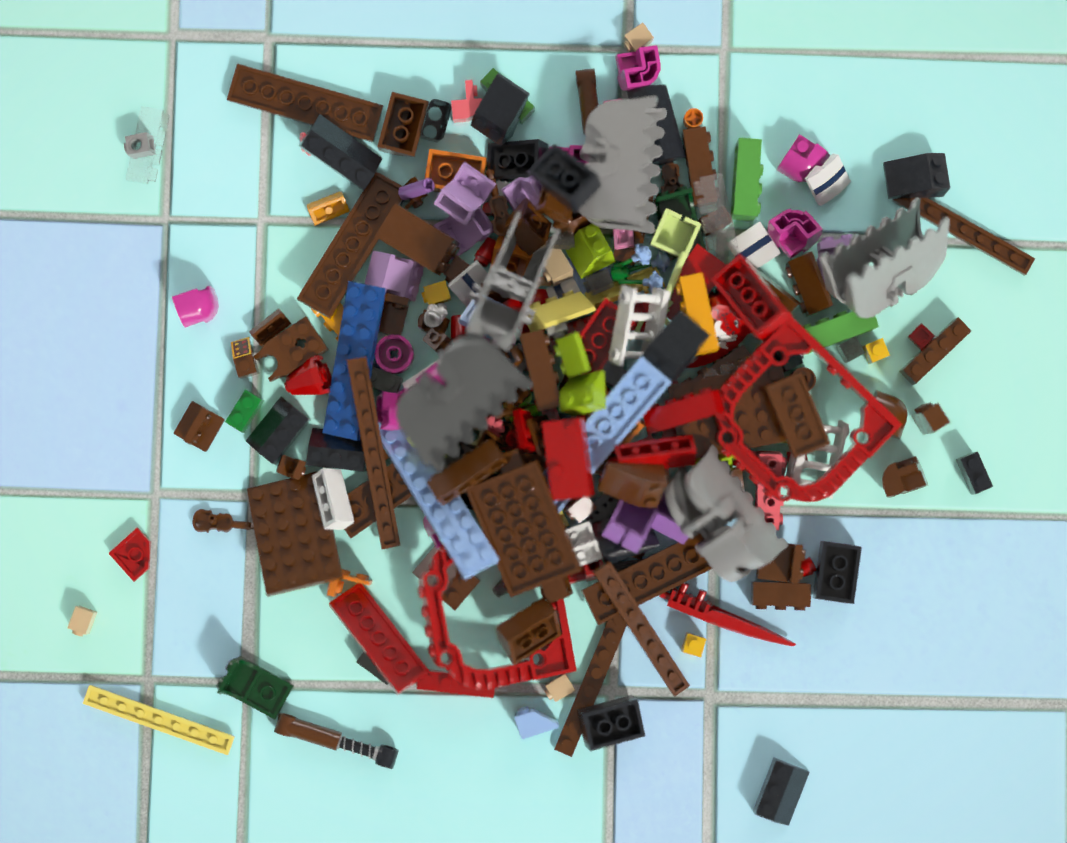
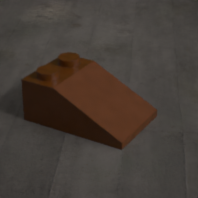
(634, 483)
(457, 587)

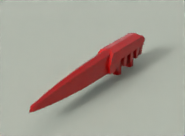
(715, 615)

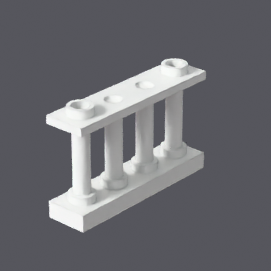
(654, 322)
(796, 465)

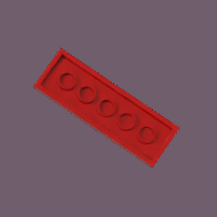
(379, 638)

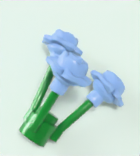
(643, 254)

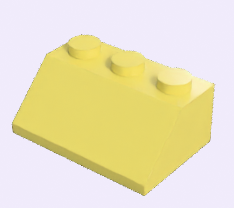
(559, 310)

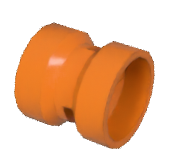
(693, 115)

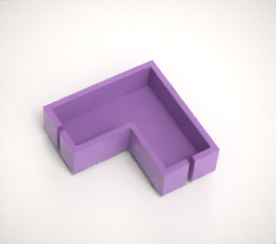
(632, 523)

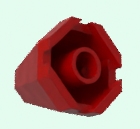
(310, 378)

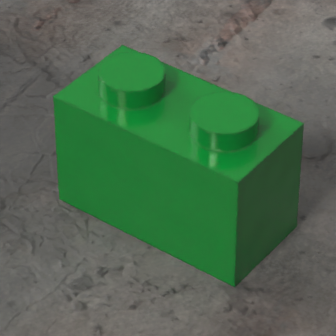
(244, 411)

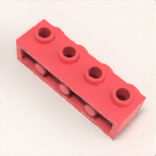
(775, 462)

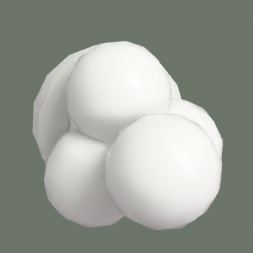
(435, 314)

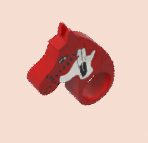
(729, 331)

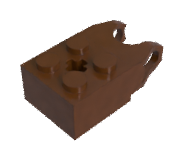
(287, 352)

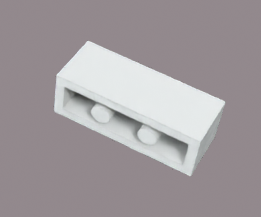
(332, 499)

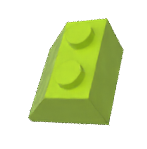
(590, 251)
(573, 355)
(583, 394)

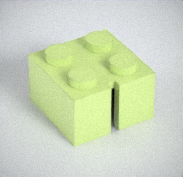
(674, 234)

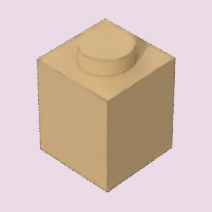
(637, 38)
(82, 620)
(559, 688)

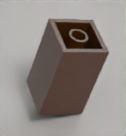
(418, 240)

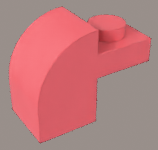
(465, 109)

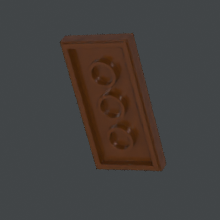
(797, 415)

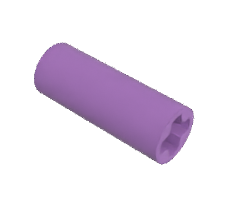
(416, 189)

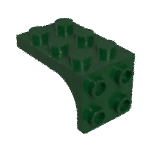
(681, 203)
(254, 686)

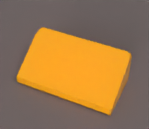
(328, 208)

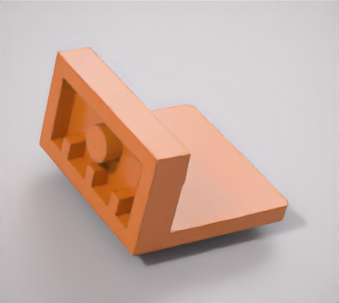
(337, 586)

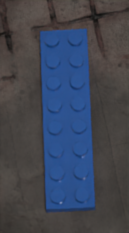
(356, 339)

